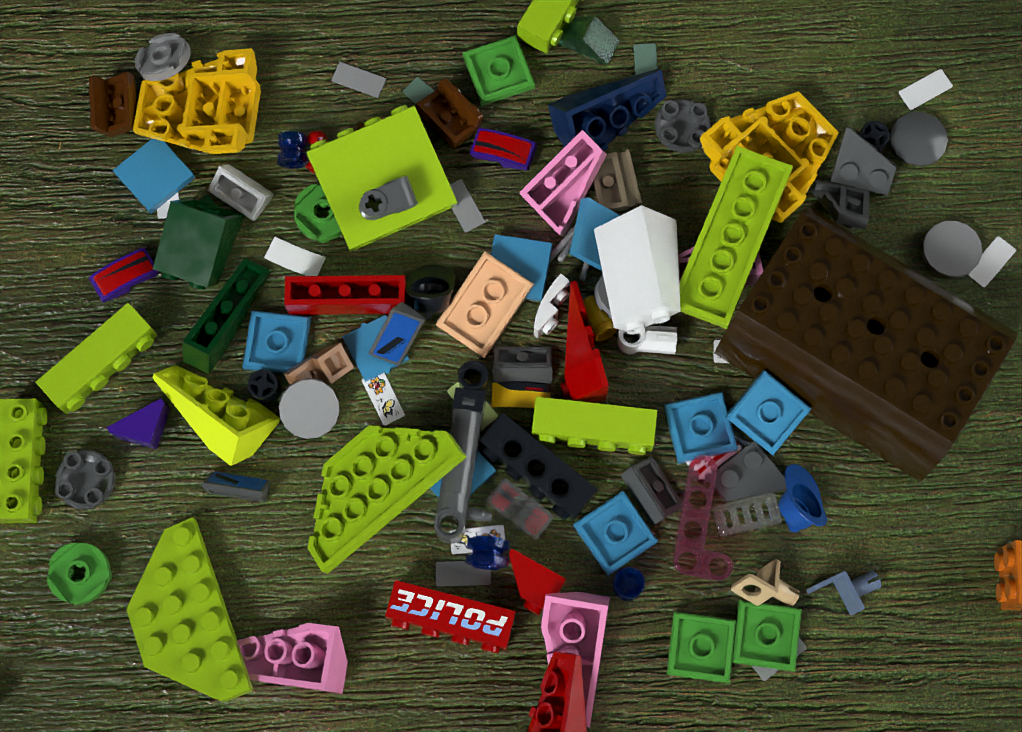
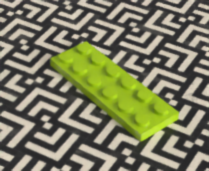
(732, 236)

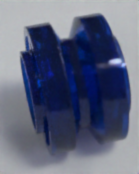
(487, 552)

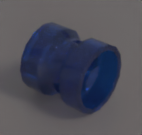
(292, 152)
(632, 581)

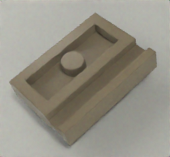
(616, 183)

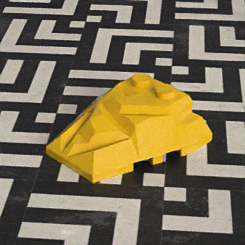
(205, 106)
(783, 130)

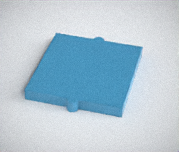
(359, 344)

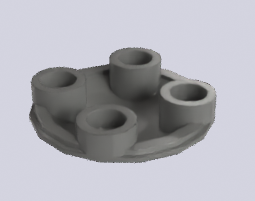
(681, 125)
(918, 139)
(84, 479)

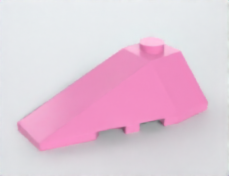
(577, 626)
(298, 657)

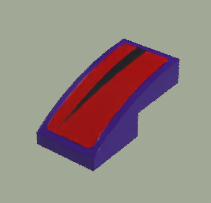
(504, 148)
(123, 273)

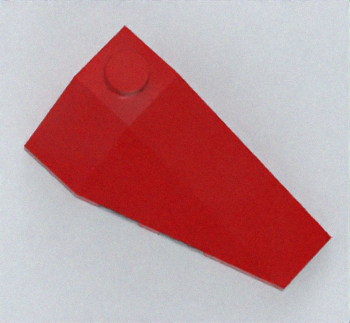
(584, 369)
(562, 697)

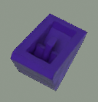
(143, 426)

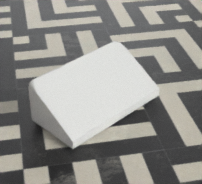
(240, 191)

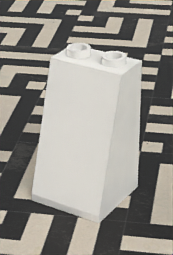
(640, 268)

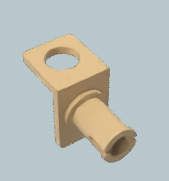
(767, 586)

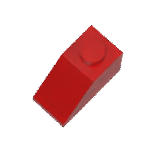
(534, 581)

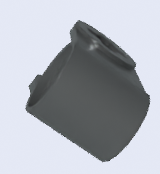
(392, 196)

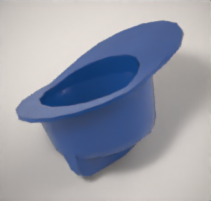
(801, 501)

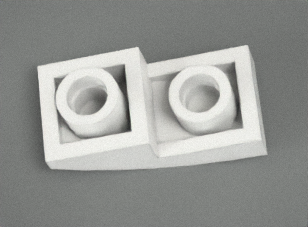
(547, 312)

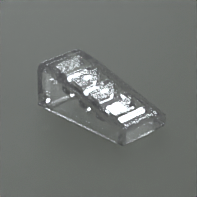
(773, 509)

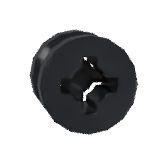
(876, 132)
(261, 381)

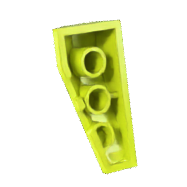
(222, 421)

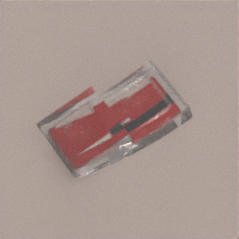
(519, 508)

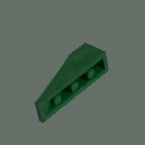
(223, 316)

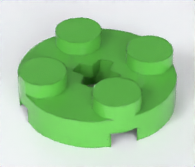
(306, 215)
(61, 573)

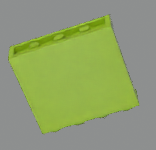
(369, 160)

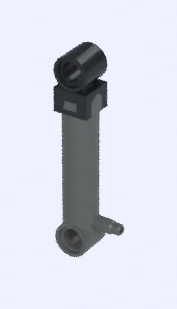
(465, 428)

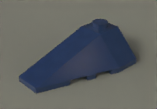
(607, 109)

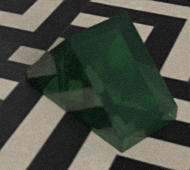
(590, 38)

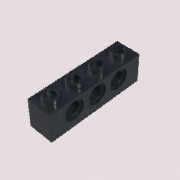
(507, 432)

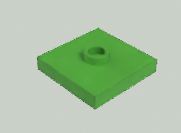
(498, 70)
(766, 636)
(701, 647)

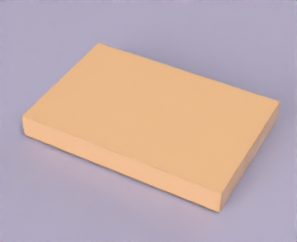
(485, 304)

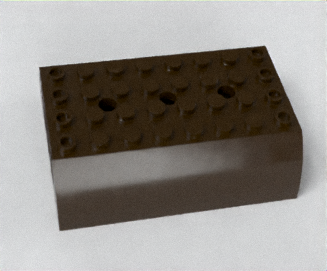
(859, 380)

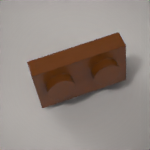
(112, 104)
(450, 113)

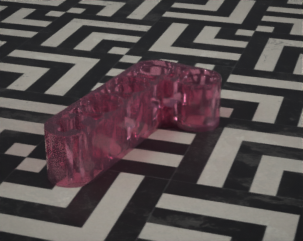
(701, 517)

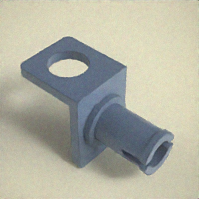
(851, 590)

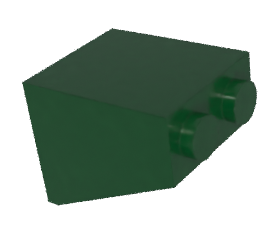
(196, 242)

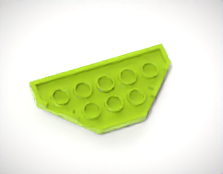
(373, 484)
(184, 620)

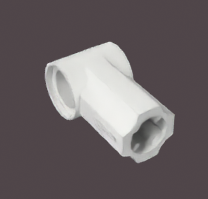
(652, 340)

